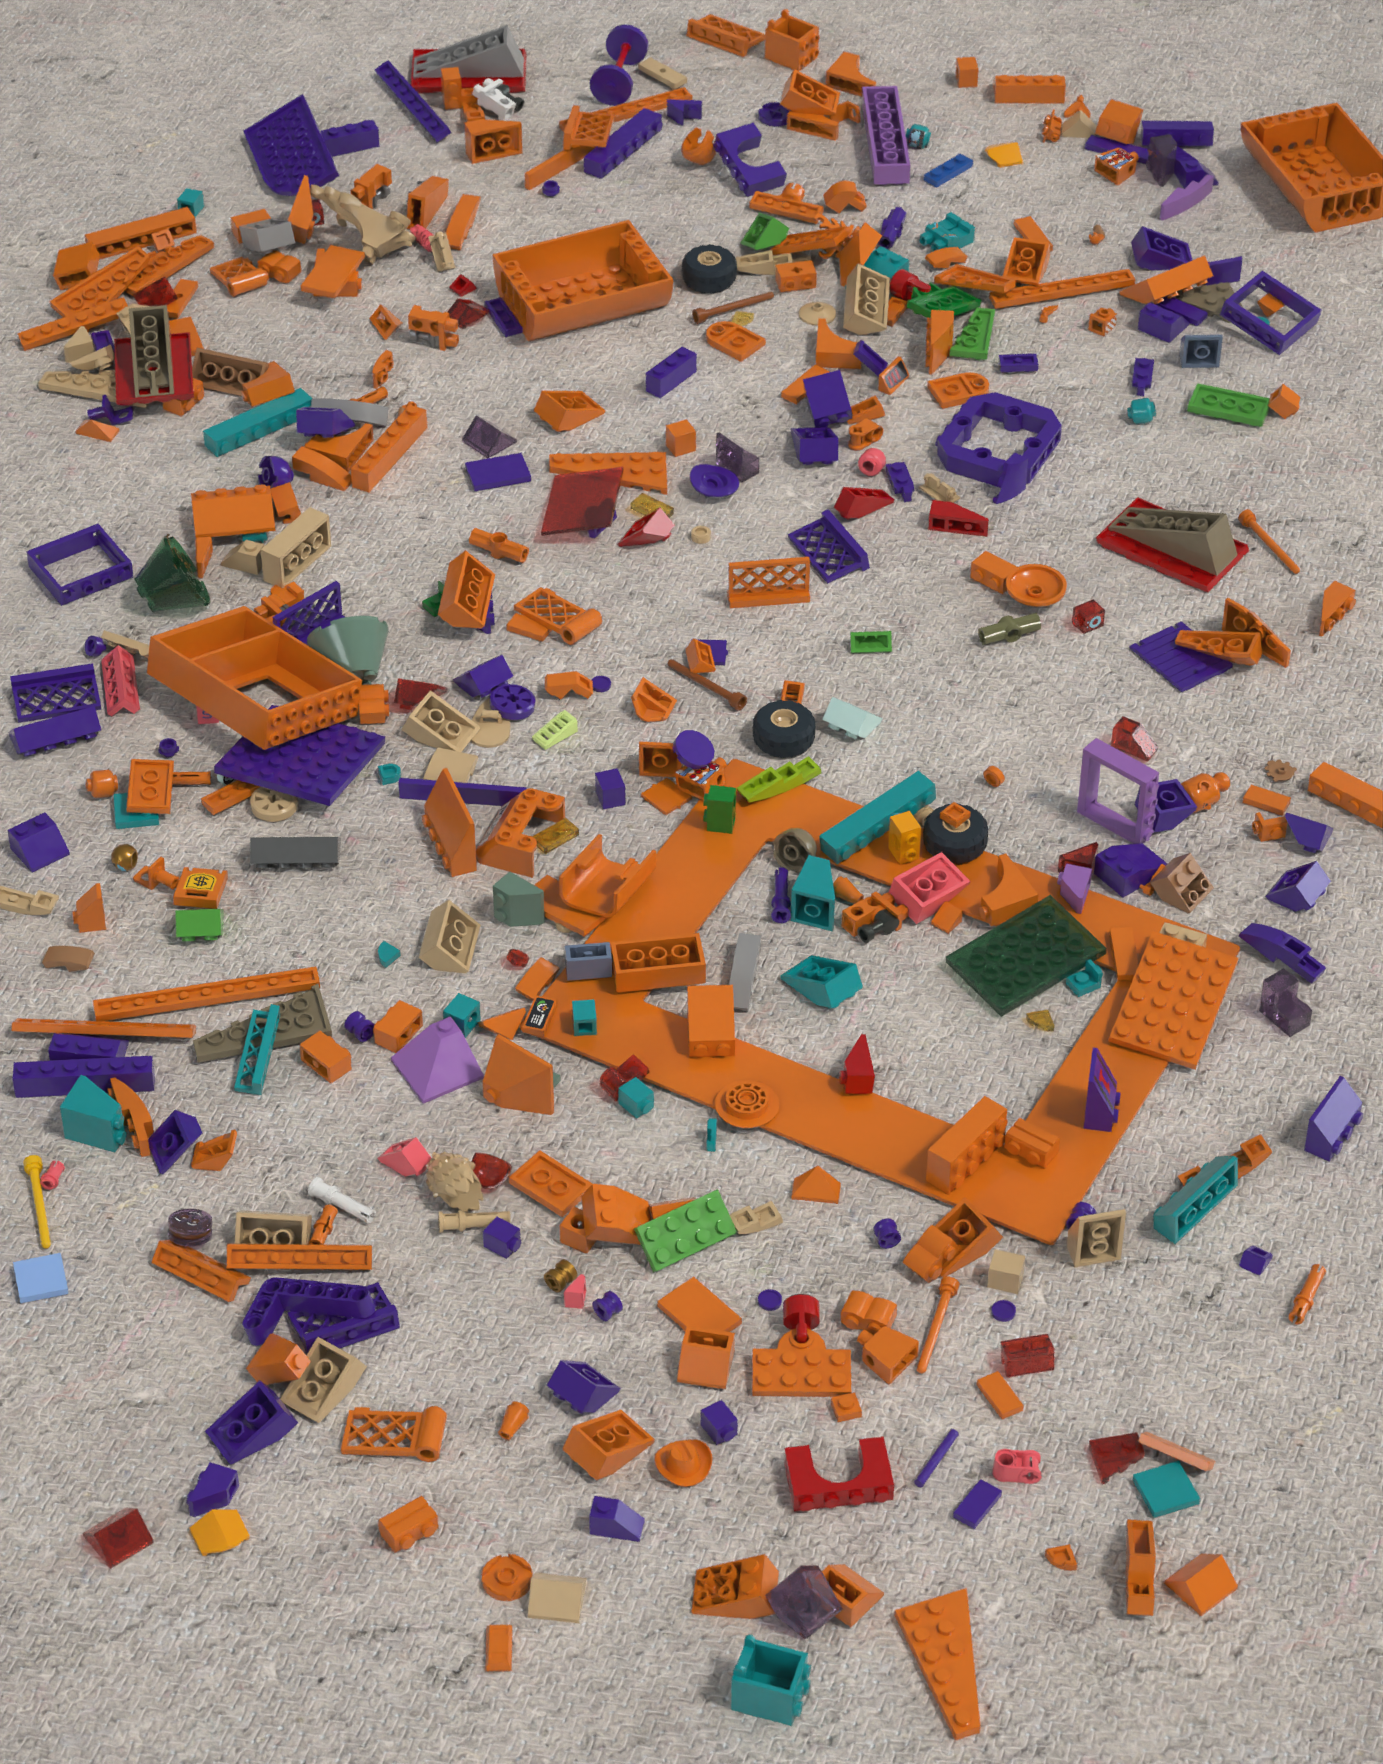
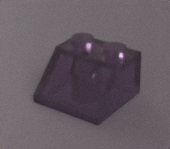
(804, 1600)

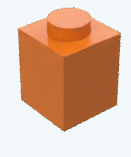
(1284, 401)

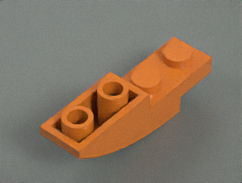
(135, 1115)

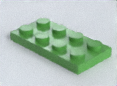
(1229, 405)
(685, 1230)

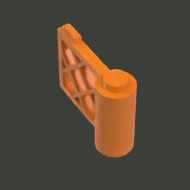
(244, 280)

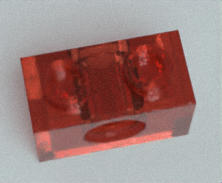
(156, 294)

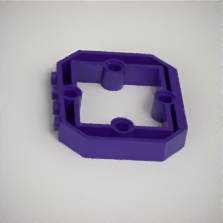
(1014, 415)

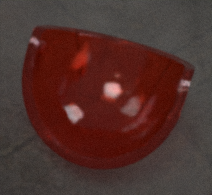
(491, 1170)

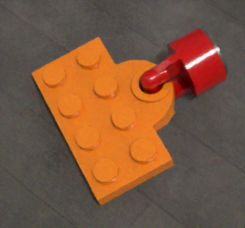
(801, 1361)

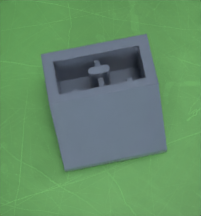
(588, 961)

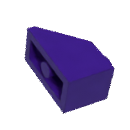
(615, 1520)

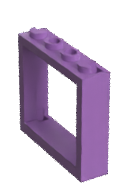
(1101, 753)

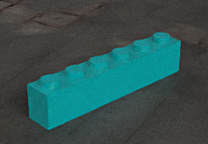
(255, 423)
(874, 818)

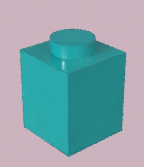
(192, 199)
(584, 1017)
(636, 1097)

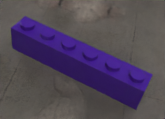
(623, 143)
(59, 1076)

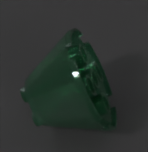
(170, 579)

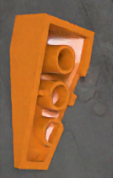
(1240, 619)
(1230, 646)

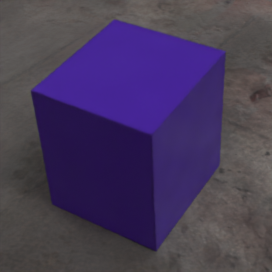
(610, 788)

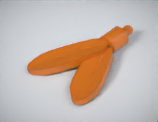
(1077, 106)

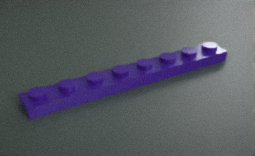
(412, 101)

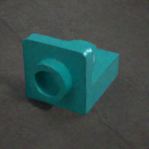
(1085, 980)

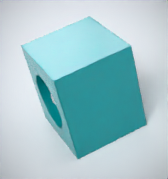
(464, 1012)

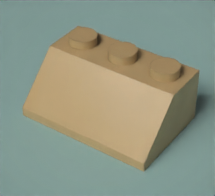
(449, 939)
(272, 1228)

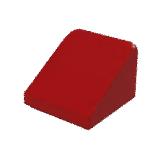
(462, 286)

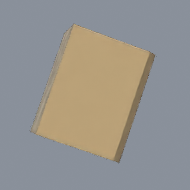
(556, 1597)

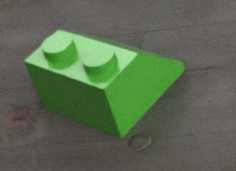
(765, 232)
(199, 923)

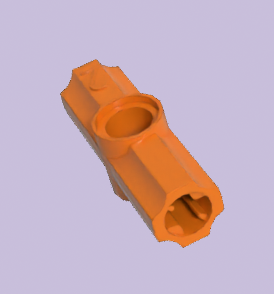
(499, 545)

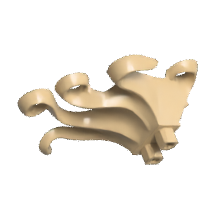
(378, 232)

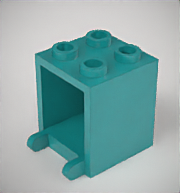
(770, 1681)

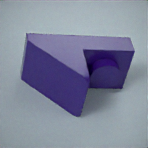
(684, 109)

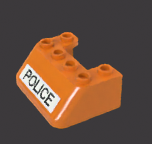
(505, 844)

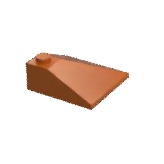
(518, 1079)

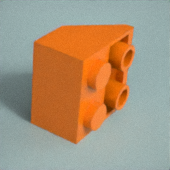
(706, 1357)
(852, 1591)

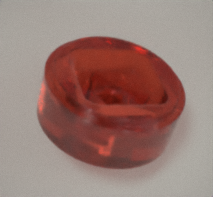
(517, 958)

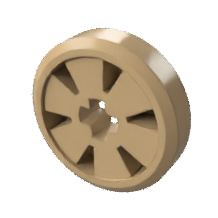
(272, 805)

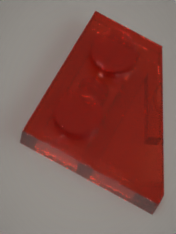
(1115, 1454)

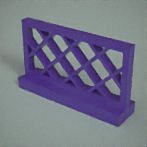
(842, 540)
(323, 620)
(54, 681)
(347, 1329)

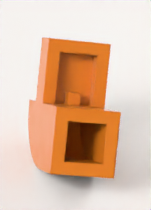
(842, 194)

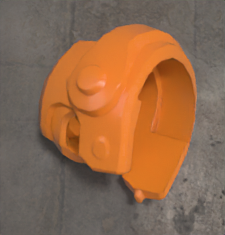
(699, 153)

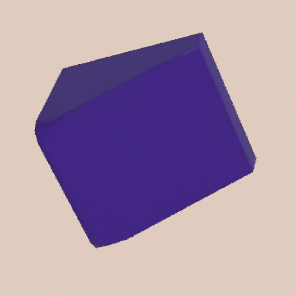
(1255, 1260)

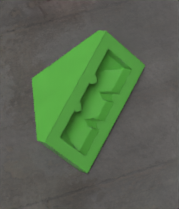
(871, 641)

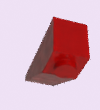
(861, 501)
(954, 518)
(858, 1069)

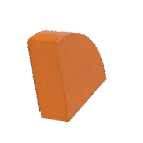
(1061, 1557)

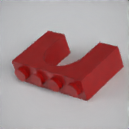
(812, 1491)

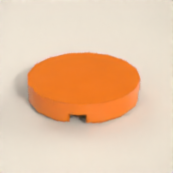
(507, 1577)

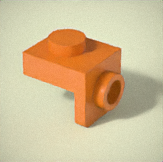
(1270, 828)

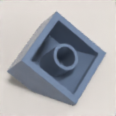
(1200, 351)

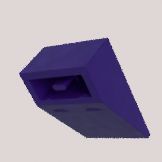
(322, 421)

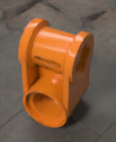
(864, 434)

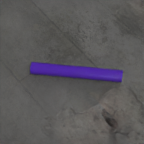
(936, 1458)

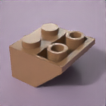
(1182, 883)

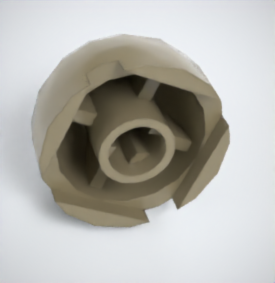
(793, 848)

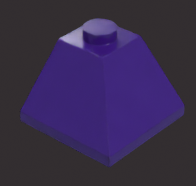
(1309, 832)
(173, 1139)

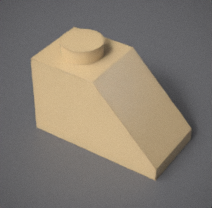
(245, 557)

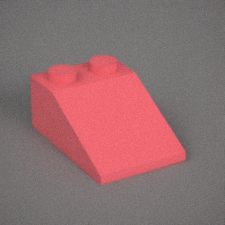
(928, 886)

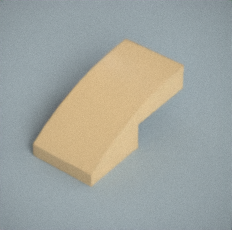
(756, 1220)

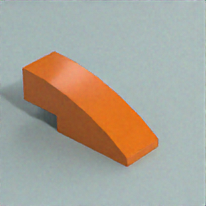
(321, 469)

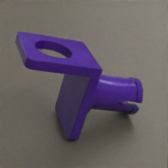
(107, 410)

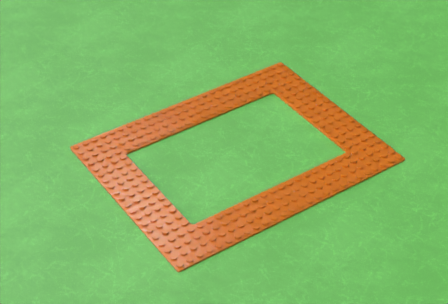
(861, 1129)

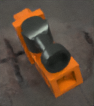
(875, 909)

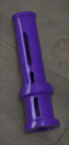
(781, 901)

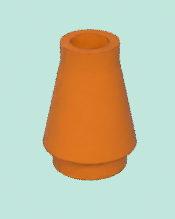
(846, 890)
(513, 1419)

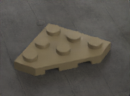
(1208, 298)

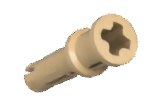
(464, 1220)

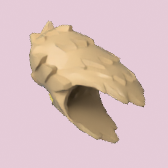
(454, 1181)

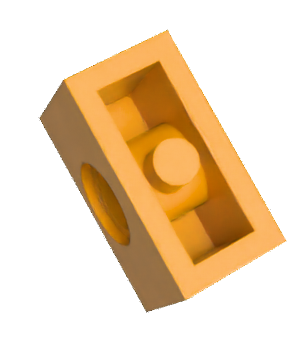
(904, 837)

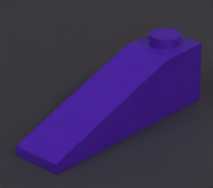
(1190, 169)

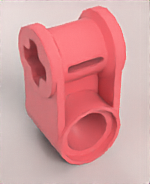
(1015, 1466)

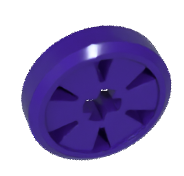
(512, 701)

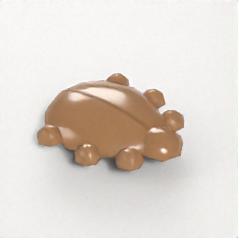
(1279, 770)

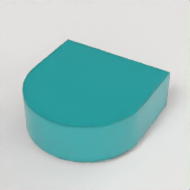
(389, 773)

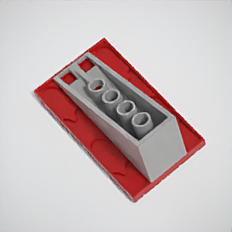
(478, 58)

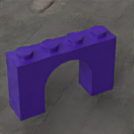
(749, 178)

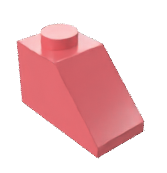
(406, 1157)

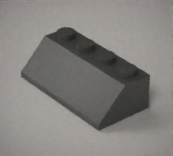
(295, 850)

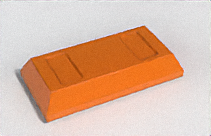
(498, 1648)

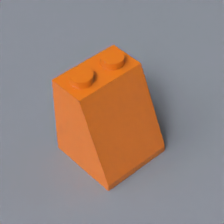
(710, 1020)

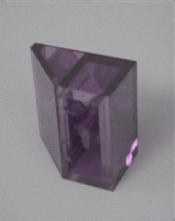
(1161, 158)
(736, 458)

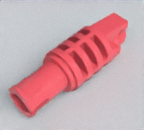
(422, 236)

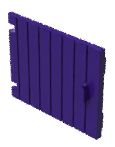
(1178, 664)

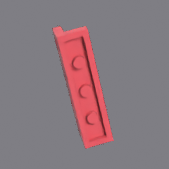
(124, 677)

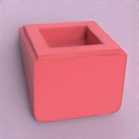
(575, 1294)

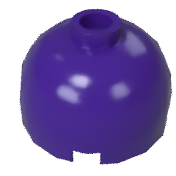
(274, 471)

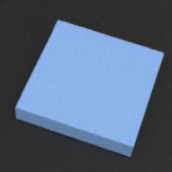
(40, 1278)

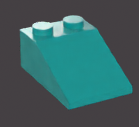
(886, 262)
(824, 980)

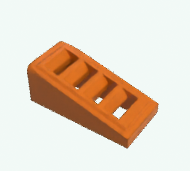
(869, 408)
(203, 554)
(795, 688)

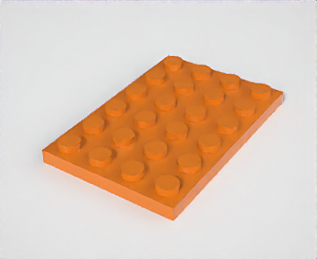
(1173, 1000)

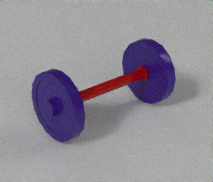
(610, 82)

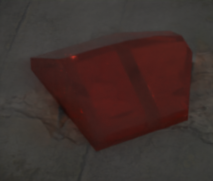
(466, 312)

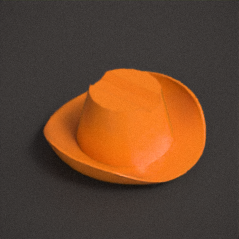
(684, 1462)

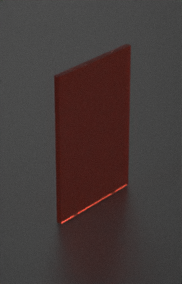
(582, 501)

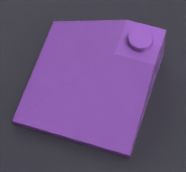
(437, 1061)

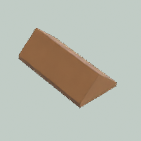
(225, 371)

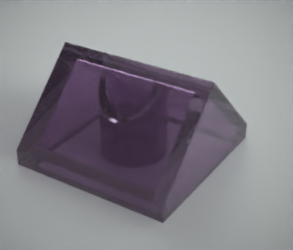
(487, 437)

